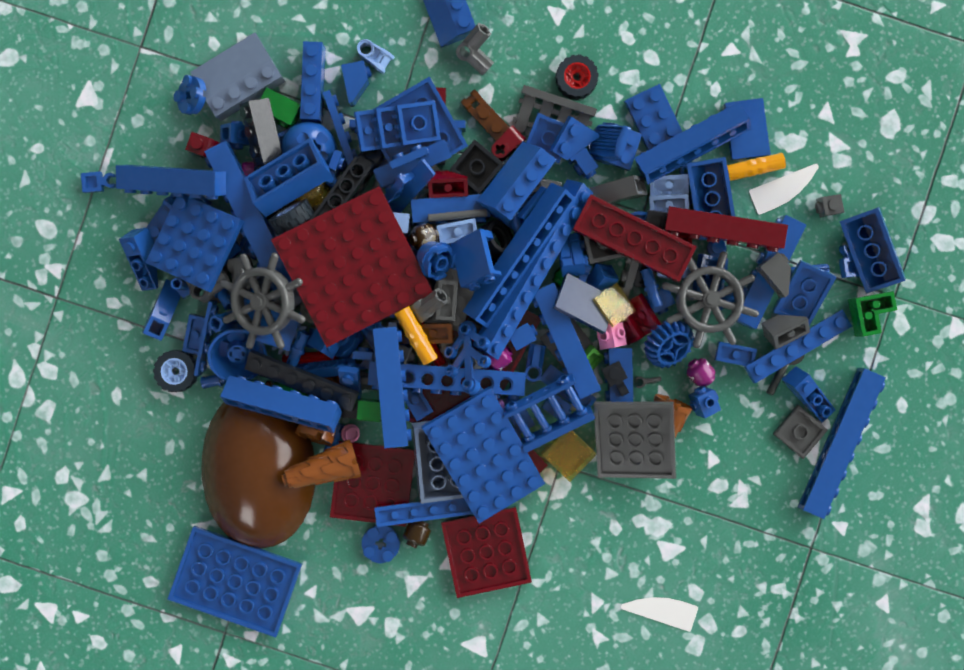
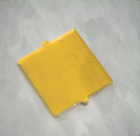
(614, 305)

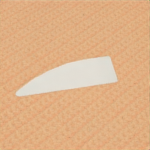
(781, 190)
(664, 610)

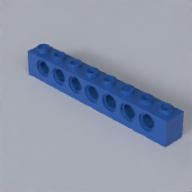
(516, 380)

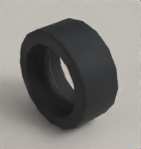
(504, 236)

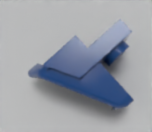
(615, 145)

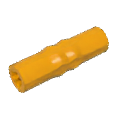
(756, 166)
(416, 336)

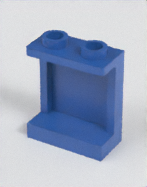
(474, 260)

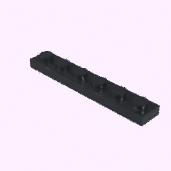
(301, 380)

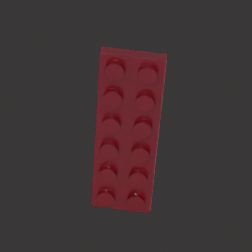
(634, 238)

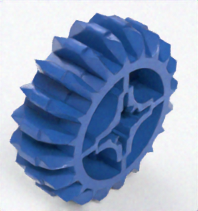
(669, 344)

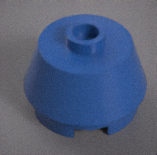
(435, 259)

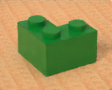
(866, 312)

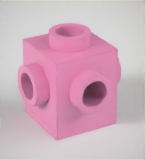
(613, 337)

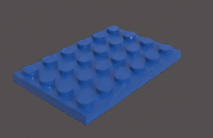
(483, 454)
(235, 581)

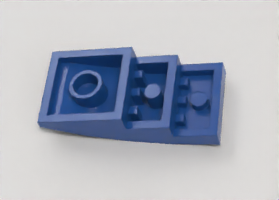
(397, 126)

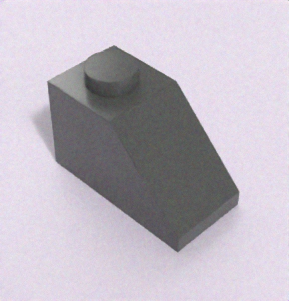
(776, 273)
(785, 329)

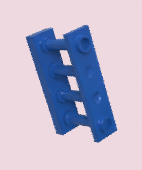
(549, 431)

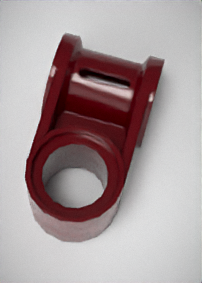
(509, 142)

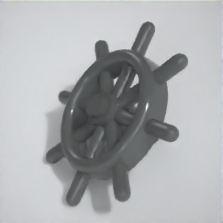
(710, 300)
(262, 301)

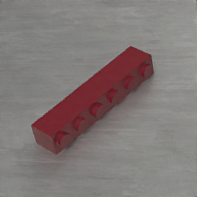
(726, 228)

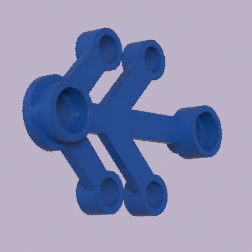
(466, 332)

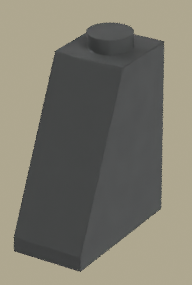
(621, 189)

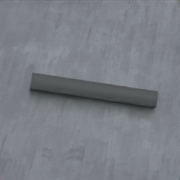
(457, 215)

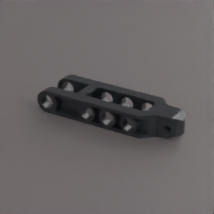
(352, 181)

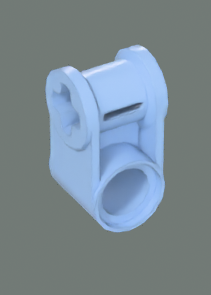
(377, 58)

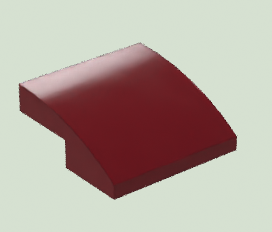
(641, 321)

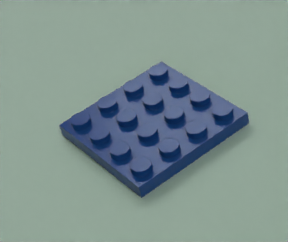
(449, 131)
(195, 242)

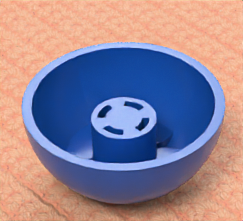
(319, 134)
(231, 361)

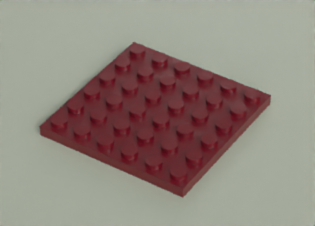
(352, 266)

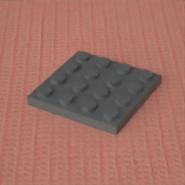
(635, 439)

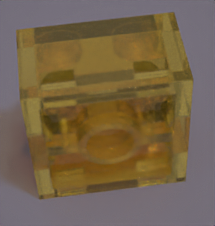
(569, 454)

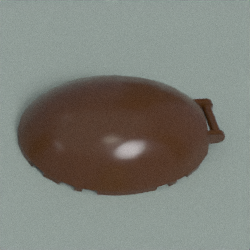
(243, 477)

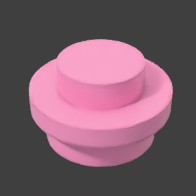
(350, 432)

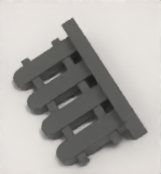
(546, 108)

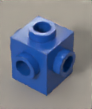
(234, 134)
(704, 401)

